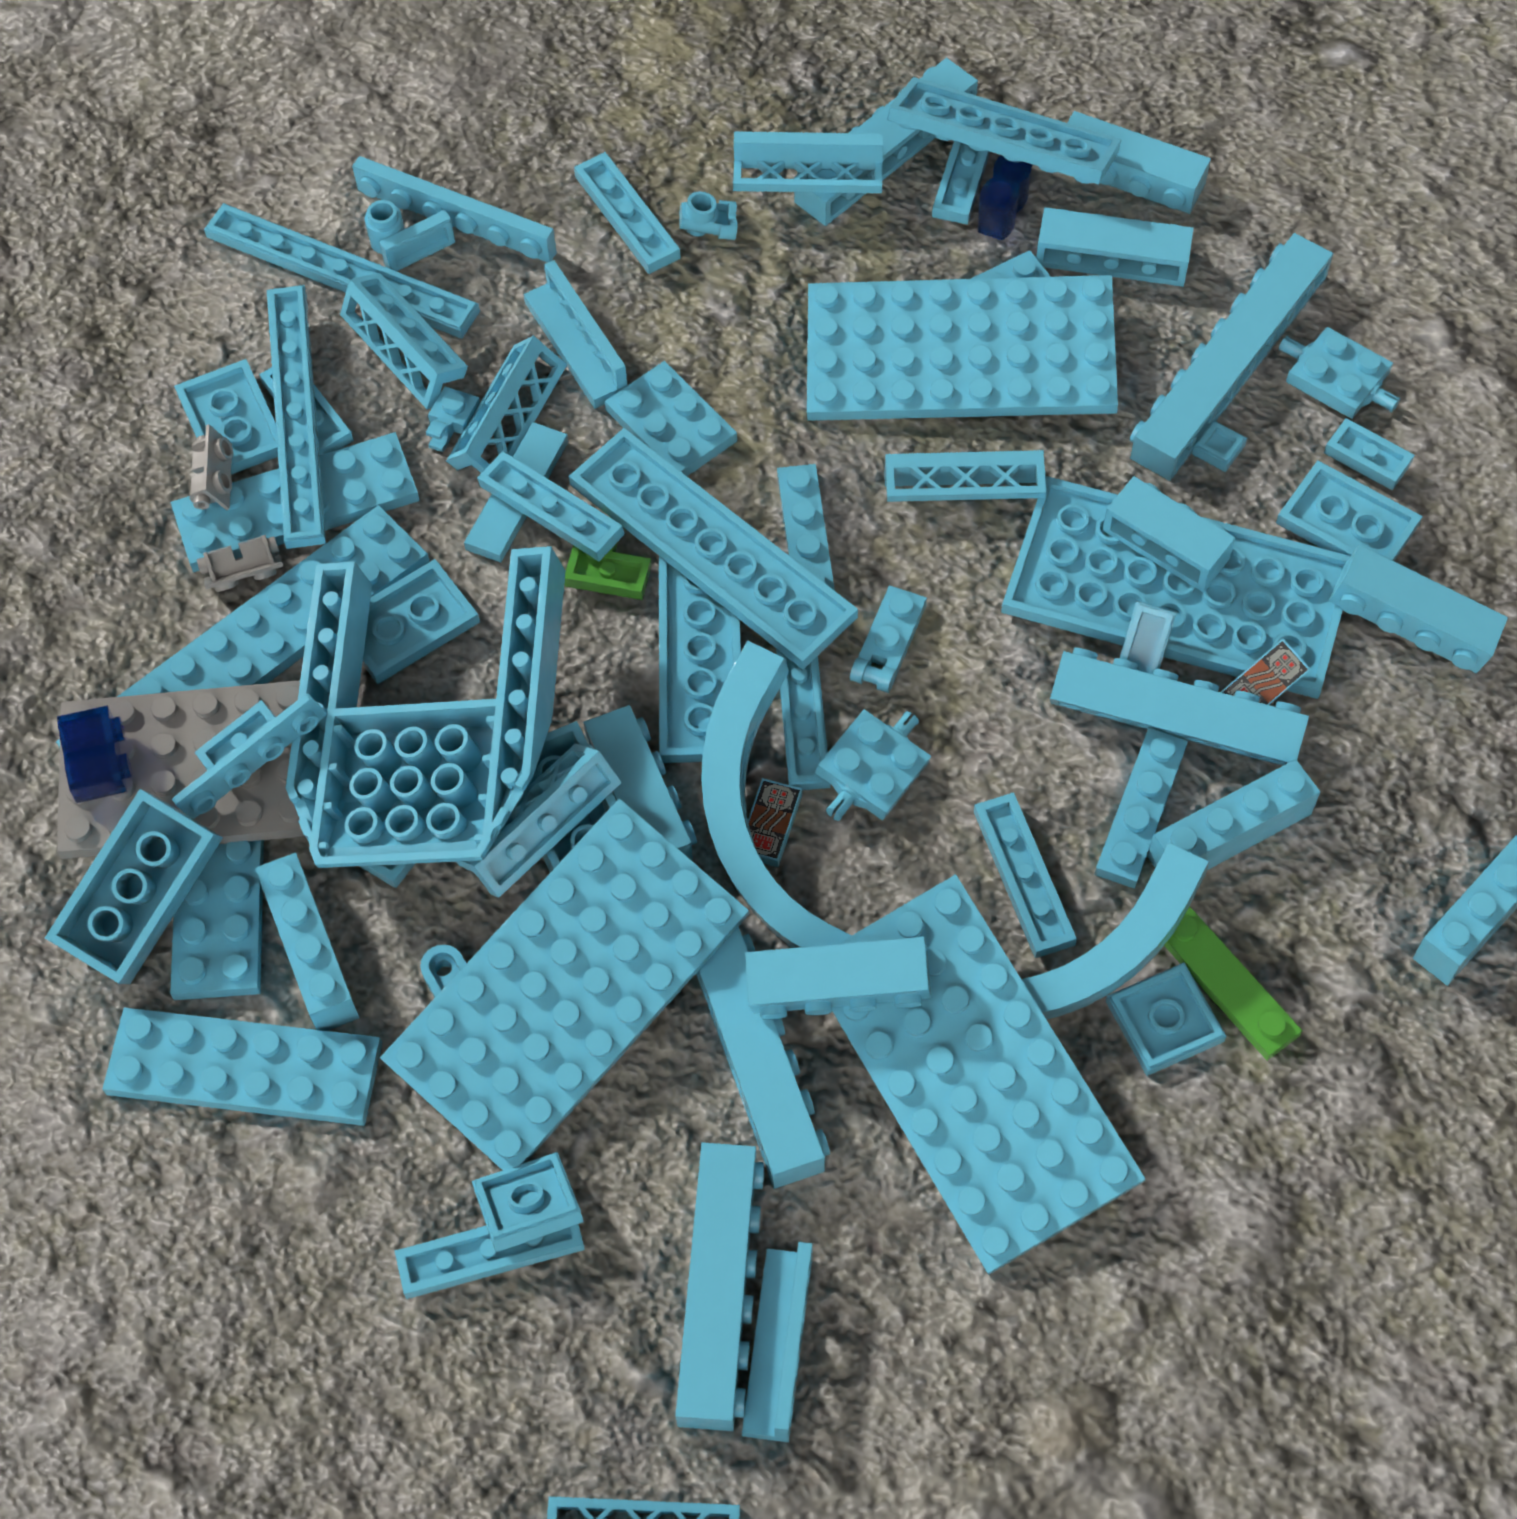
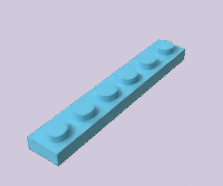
(465, 212)

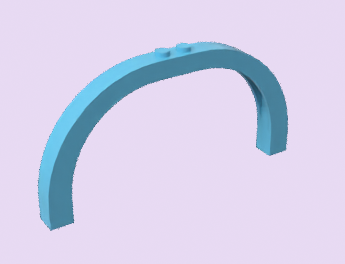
(725, 760)

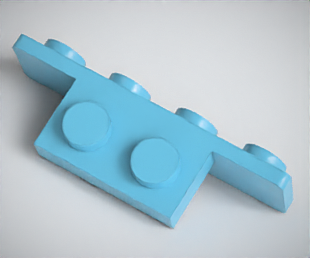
(243, 749)

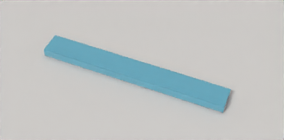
(335, 266)
(295, 418)

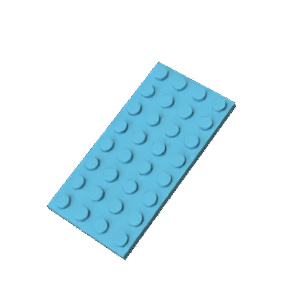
(961, 348)
(1090, 582)
(565, 987)
(987, 1087)

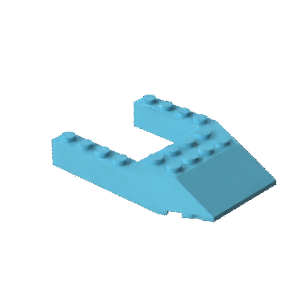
(421, 775)

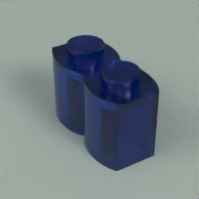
(1003, 198)
(93, 753)

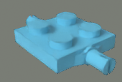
(1339, 372)
(872, 765)

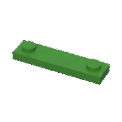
(1232, 986)

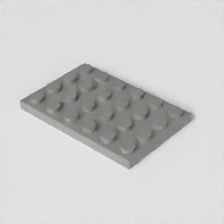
(161, 745)

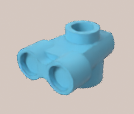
(704, 215)

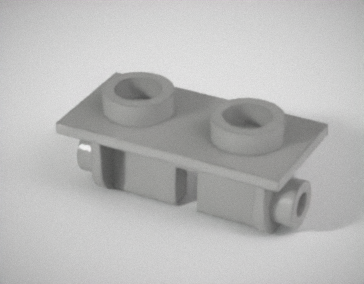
(214, 457)
(227, 570)

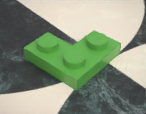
(614, 574)

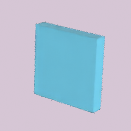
(1165, 1019)
(527, 1202)

